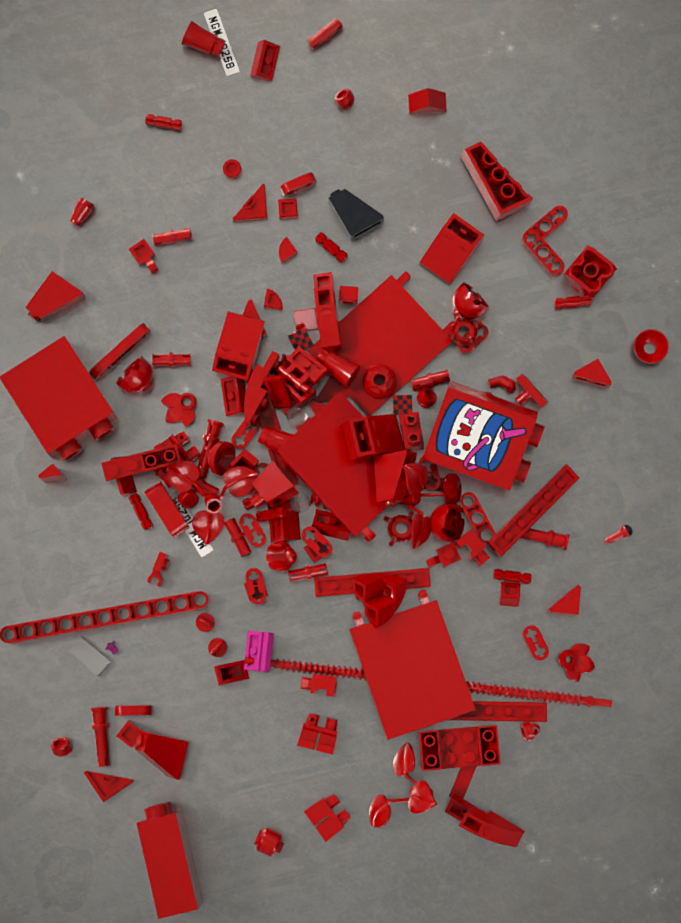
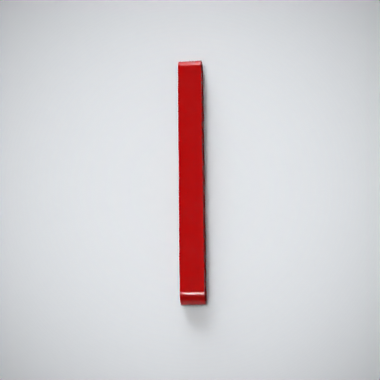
(57, 628)

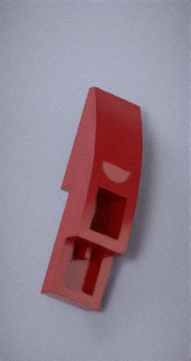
(326, 310)
(255, 394)
(140, 462)
(487, 826)

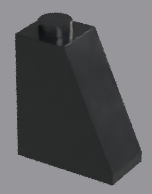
(354, 213)

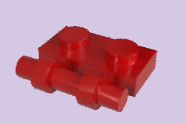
(306, 365)

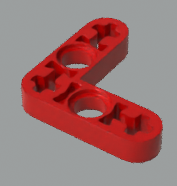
(541, 235)

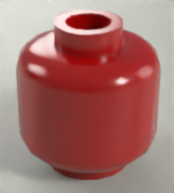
(269, 842)

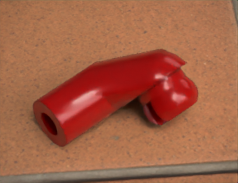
(503, 381)

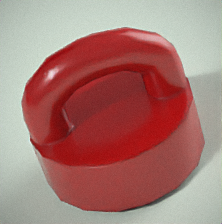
(344, 98)
(426, 397)
(188, 499)
(205, 622)
(217, 647)
(527, 731)
(61, 747)

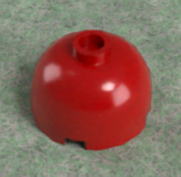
(468, 302)
(136, 377)
(447, 522)

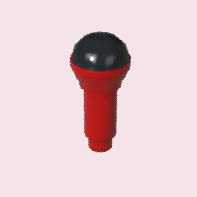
(625, 532)

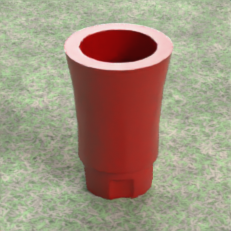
(202, 40)
(339, 367)
(273, 438)

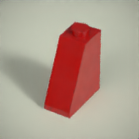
(53, 298)
(391, 477)
(163, 752)

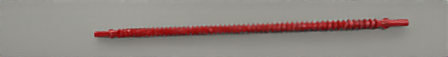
(588, 701)

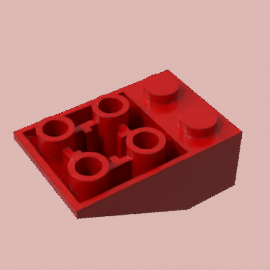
(452, 248)
(238, 346)
(372, 436)

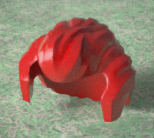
(280, 556)

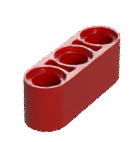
(476, 508)
(166, 509)

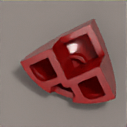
(380, 595)

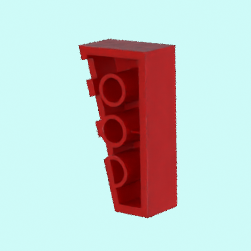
(495, 184)

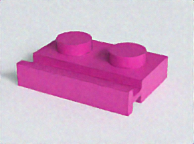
(260, 648)

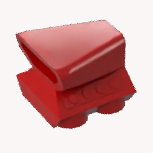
(589, 272)

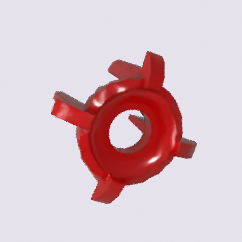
(457, 338)
(392, 523)

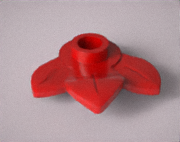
(177, 410)
(579, 661)

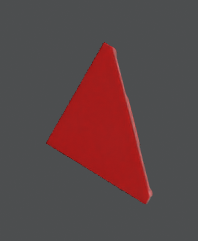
(254, 208)
(332, 388)
(107, 785)

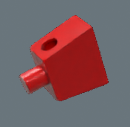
(272, 487)

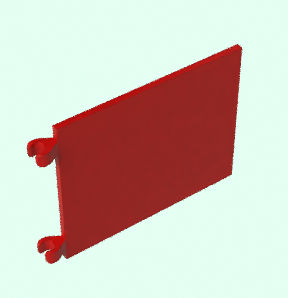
(391, 332)
(323, 463)
(412, 669)

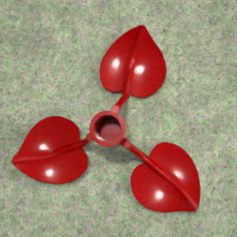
(415, 480)
(210, 523)
(421, 794)

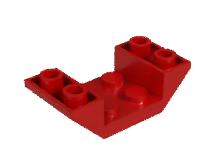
(459, 747)

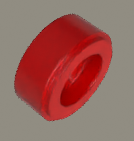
(232, 169)

